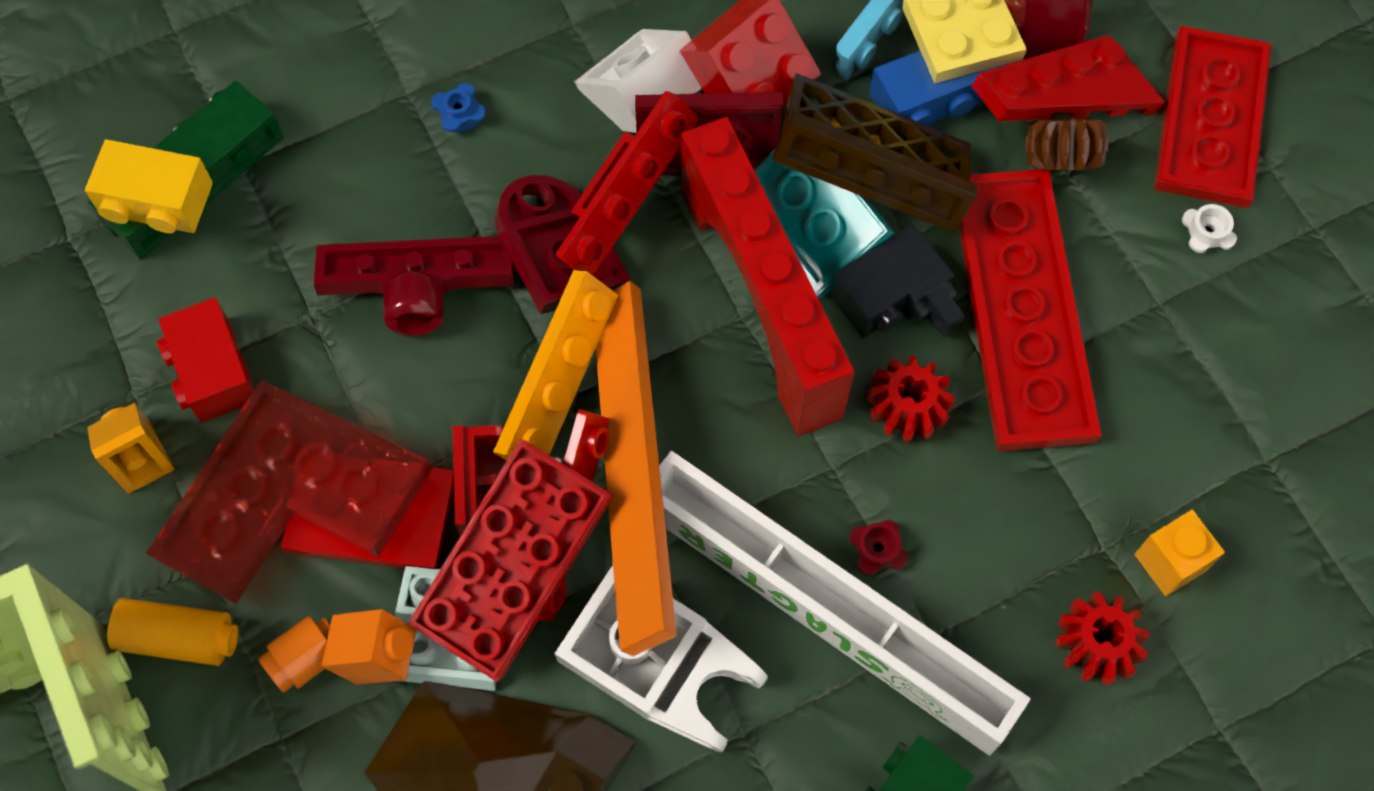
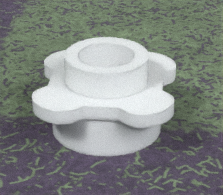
(1216, 218)

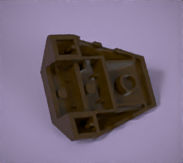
(495, 743)

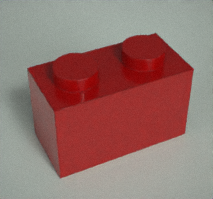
(206, 360)

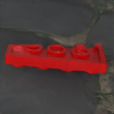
(1070, 82)

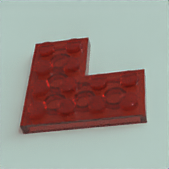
(281, 463)

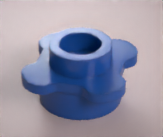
(458, 119)

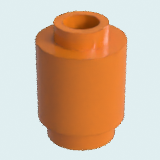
(296, 654)

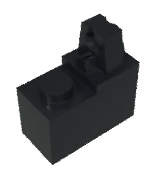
(894, 282)

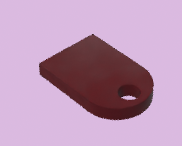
(536, 234)

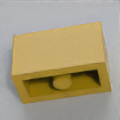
(149, 187)

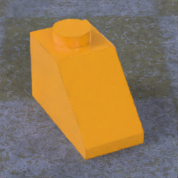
(129, 448)

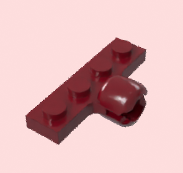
(412, 275)

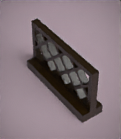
(885, 173)

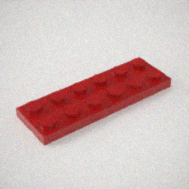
(1026, 314)

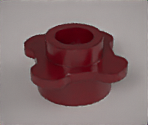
(881, 533)

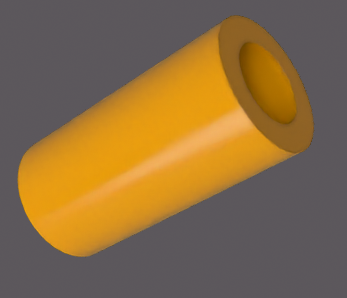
(171, 631)

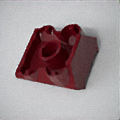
(1050, 23)

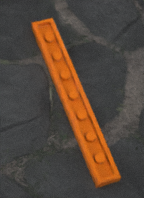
(634, 479)

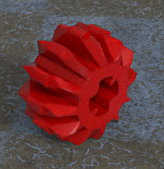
(915, 384)
(1104, 658)

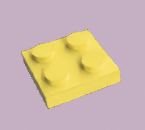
(963, 35)

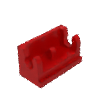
(474, 468)

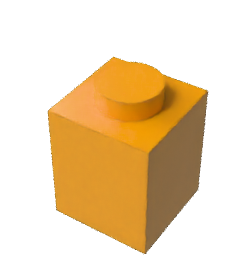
(1179, 552)

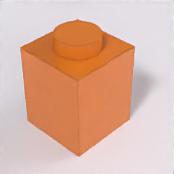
(369, 647)

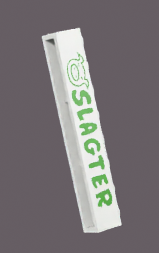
(839, 607)

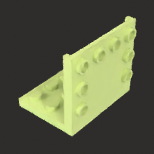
(68, 648)

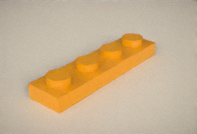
(559, 365)

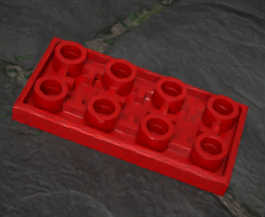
(510, 560)

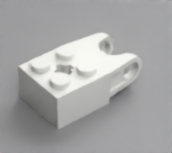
(662, 680)

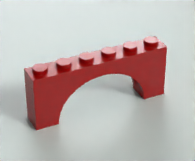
(805, 350)

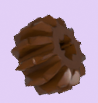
(1066, 143)

